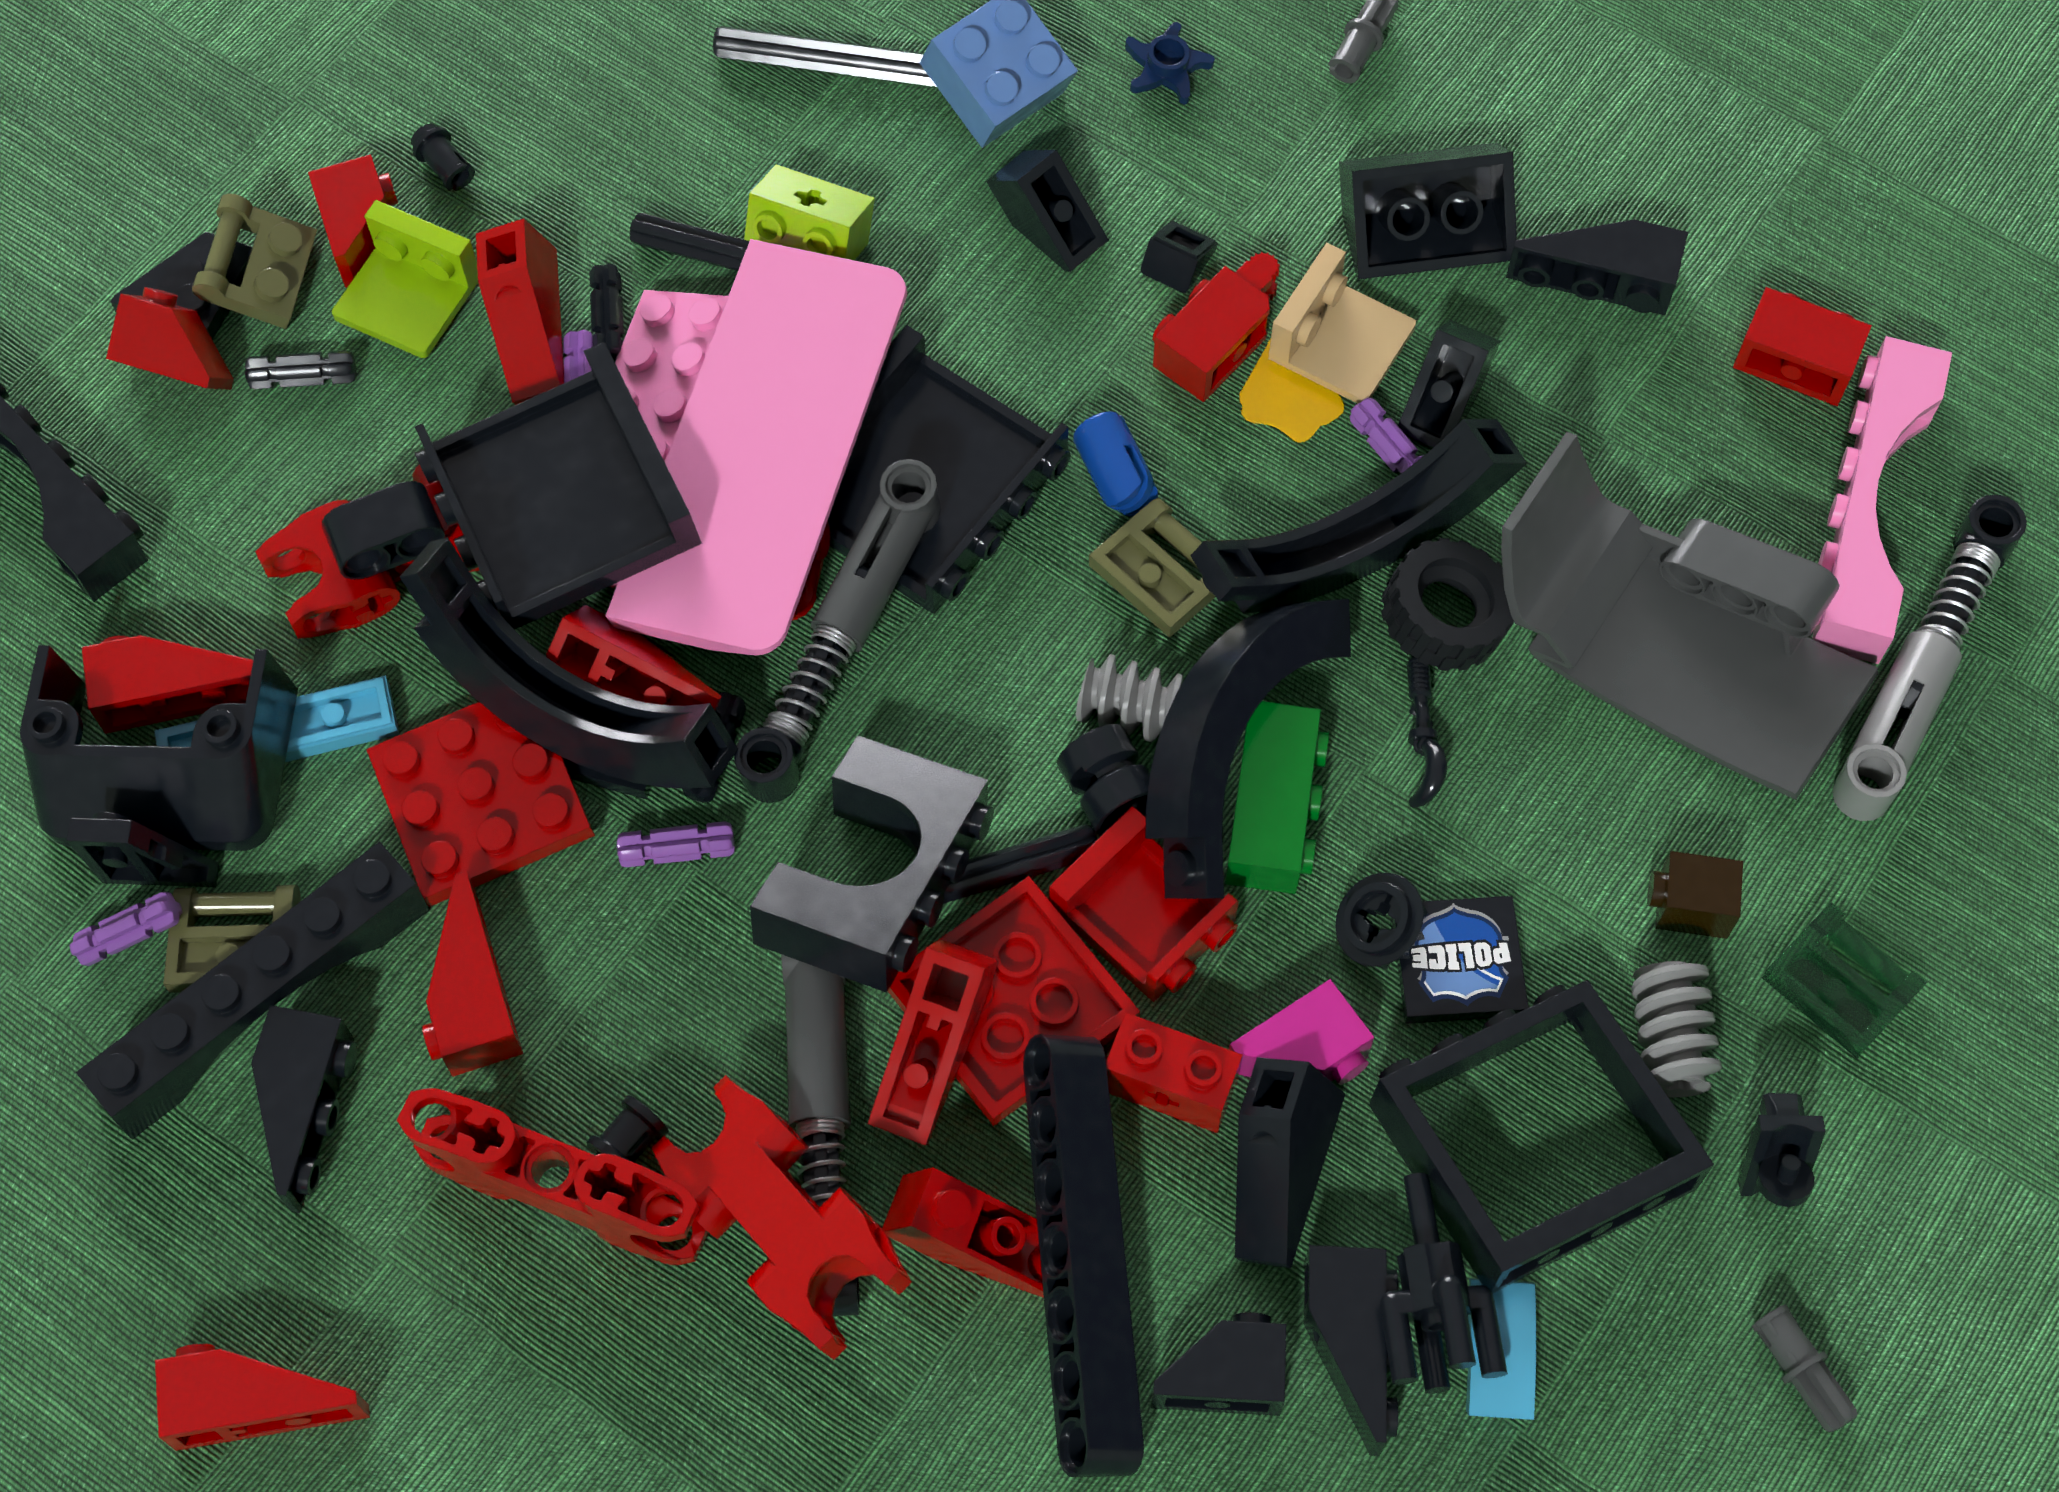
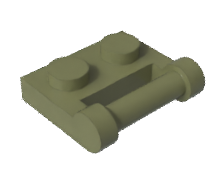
(273, 267)
(1148, 573)
(200, 948)

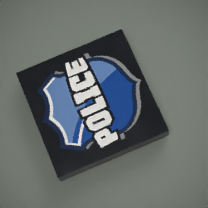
(1465, 963)

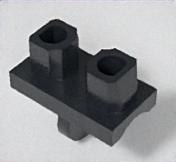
(1782, 1151)

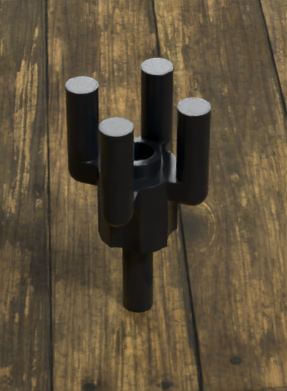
(1437, 1301)

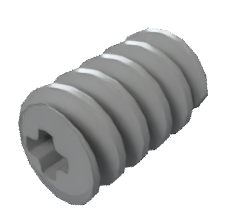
(1126, 697)
(1673, 1026)

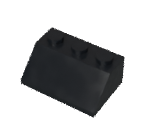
(1429, 209)

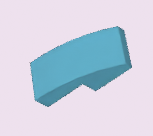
(1514, 1393)

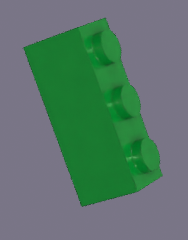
(1276, 798)

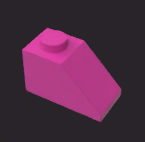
(1313, 1030)

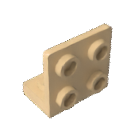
(1337, 332)

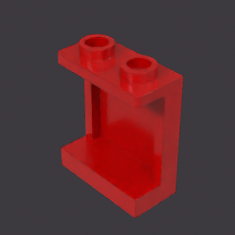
(1120, 909)

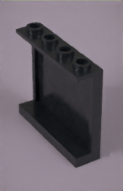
(982, 459)
(559, 494)

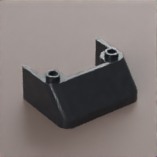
(201, 795)

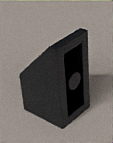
(1048, 207)
(1447, 382)
(1229, 1370)

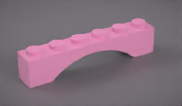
(1900, 400)

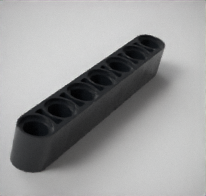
(1082, 1257)

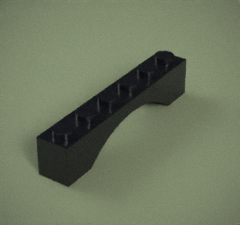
(78, 527)
(171, 1049)

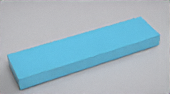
(324, 720)

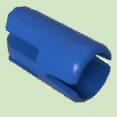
(1115, 463)

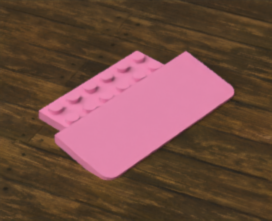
(756, 425)

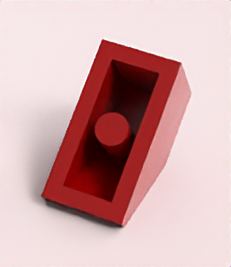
(344, 197)
(166, 340)

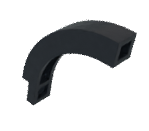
(1368, 533)
(547, 703)
(1206, 726)

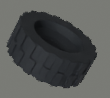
(1425, 635)

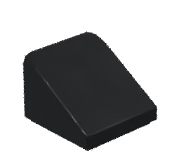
(1177, 256)

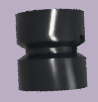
(1106, 774)

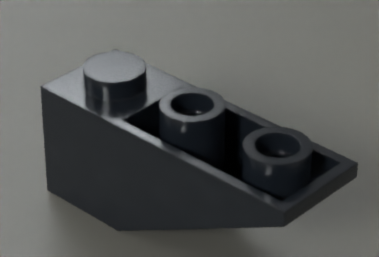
(1612, 262)
(297, 1085)
(1280, 1156)
(1348, 1333)

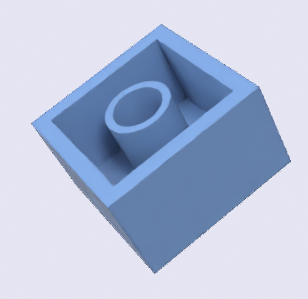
(997, 67)

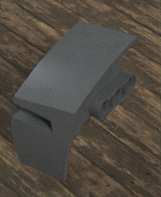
(1681, 629)

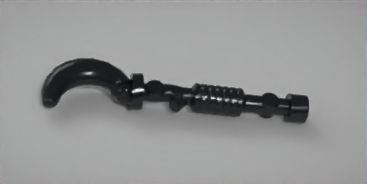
(1423, 736)

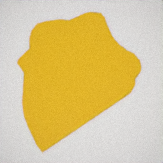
(1287, 400)

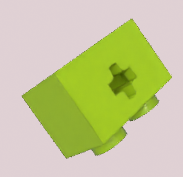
(809, 214)

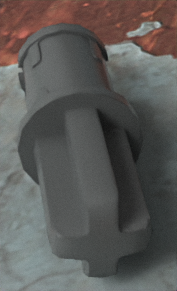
(1362, 38)
(1805, 1369)

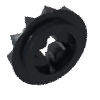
(1374, 896)

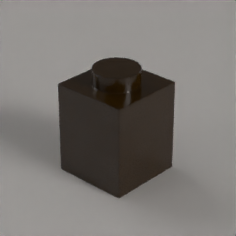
(1697, 894)

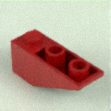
(523, 306)
(966, 1229)

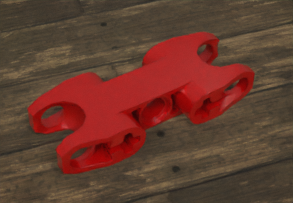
(339, 600)
(507, 1161)
(807, 1246)

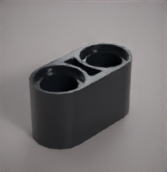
(382, 529)

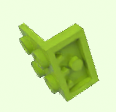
(408, 282)

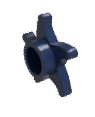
(1167, 63)

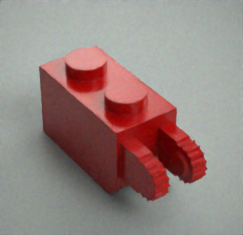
(1217, 326)

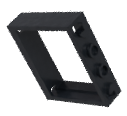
(1505, 1262)

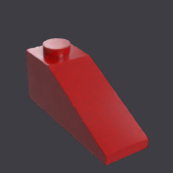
(624, 662)
(157, 681)
(466, 991)
(932, 1039)
(227, 1397)

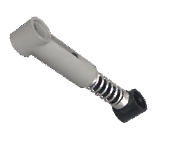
(1927, 661)

